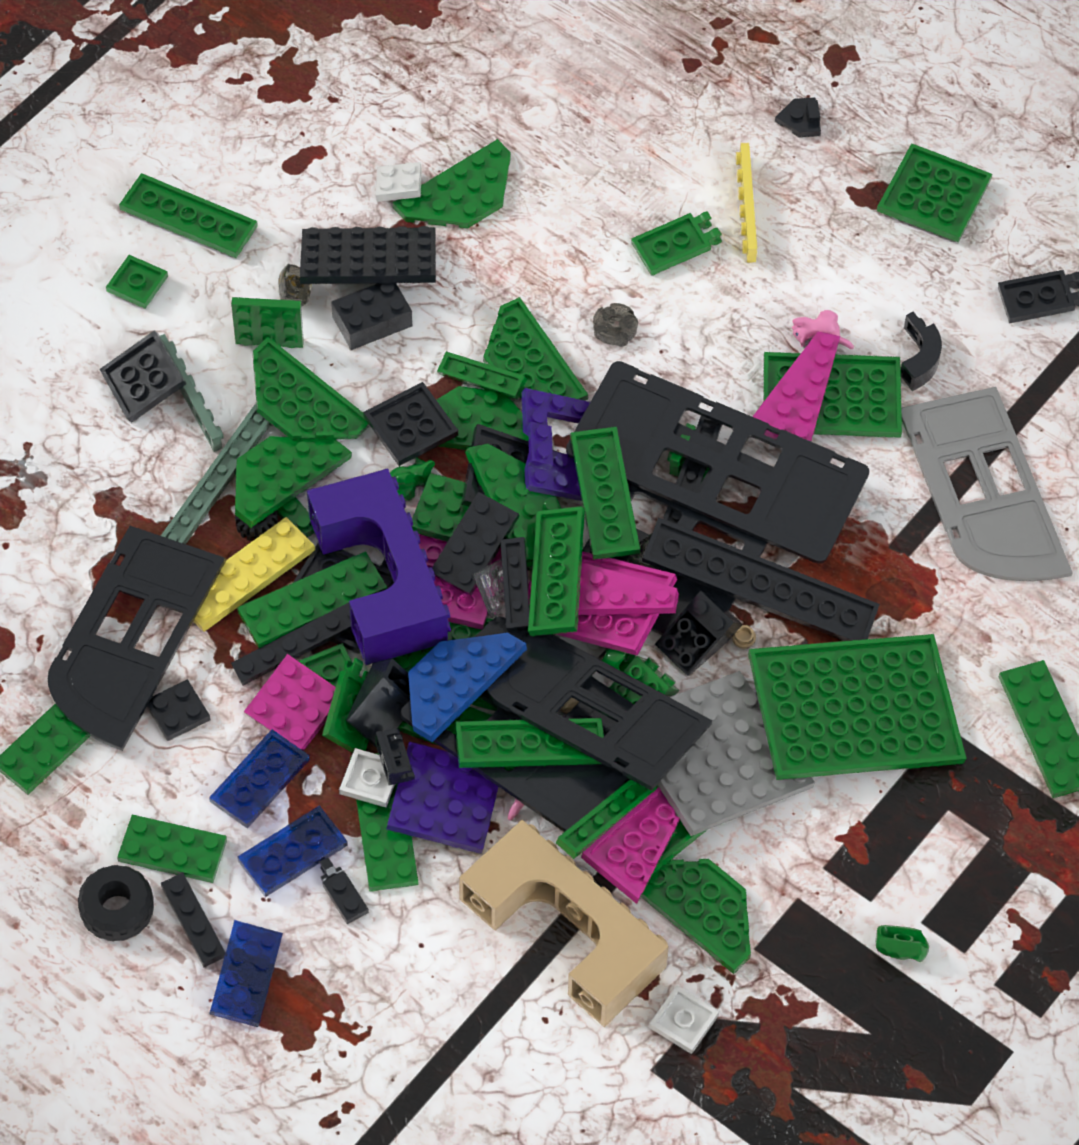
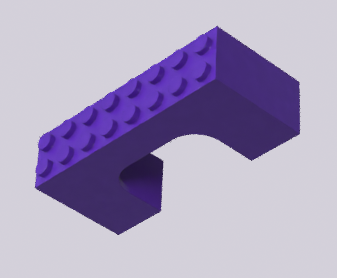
(373, 514)

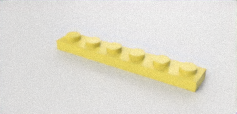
(746, 211)

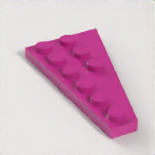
(800, 392)
(618, 593)
(634, 845)

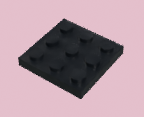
(143, 376)
(410, 423)

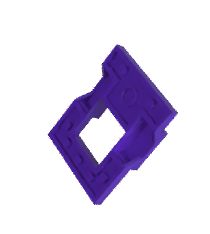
(549, 470)

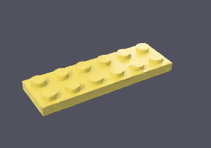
(253, 570)

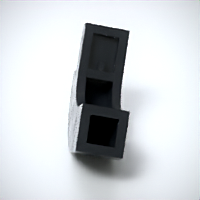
(921, 367)

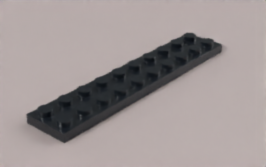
(760, 582)

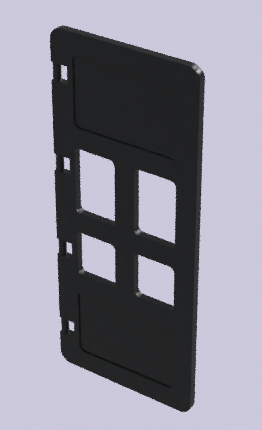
(799, 502)

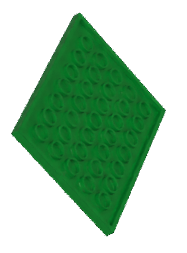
(856, 706)

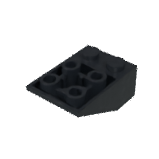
(698, 632)
(380, 700)

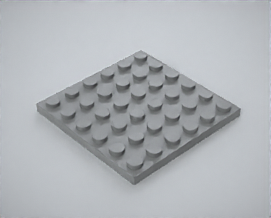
(730, 764)

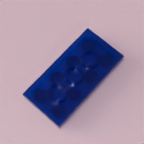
(259, 778)
(292, 851)
(246, 973)

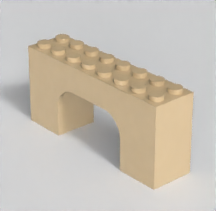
(531, 869)

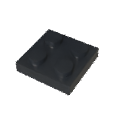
(178, 710)

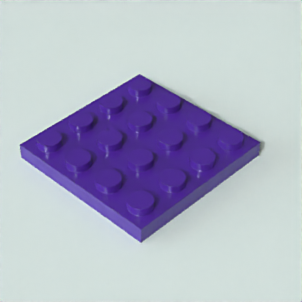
(443, 801)

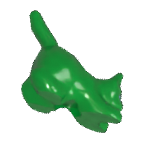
(412, 476)

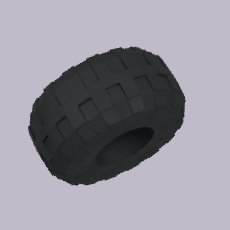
(109, 883)

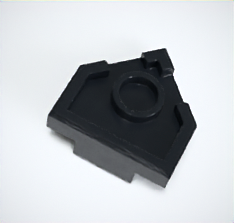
(801, 117)

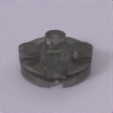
(615, 335)

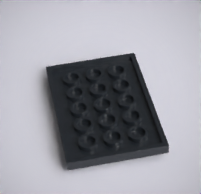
(368, 255)

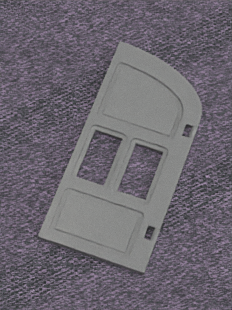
(1001, 534)

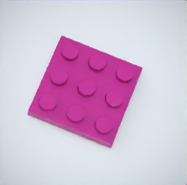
(293, 702)

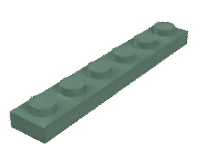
(196, 401)

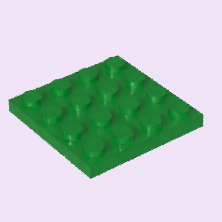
(934, 192)

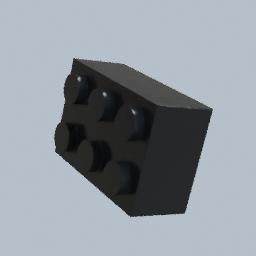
(371, 314)

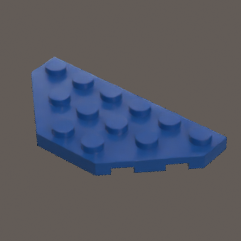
(455, 676)

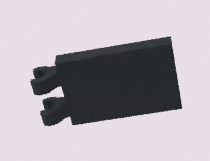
(1039, 295)

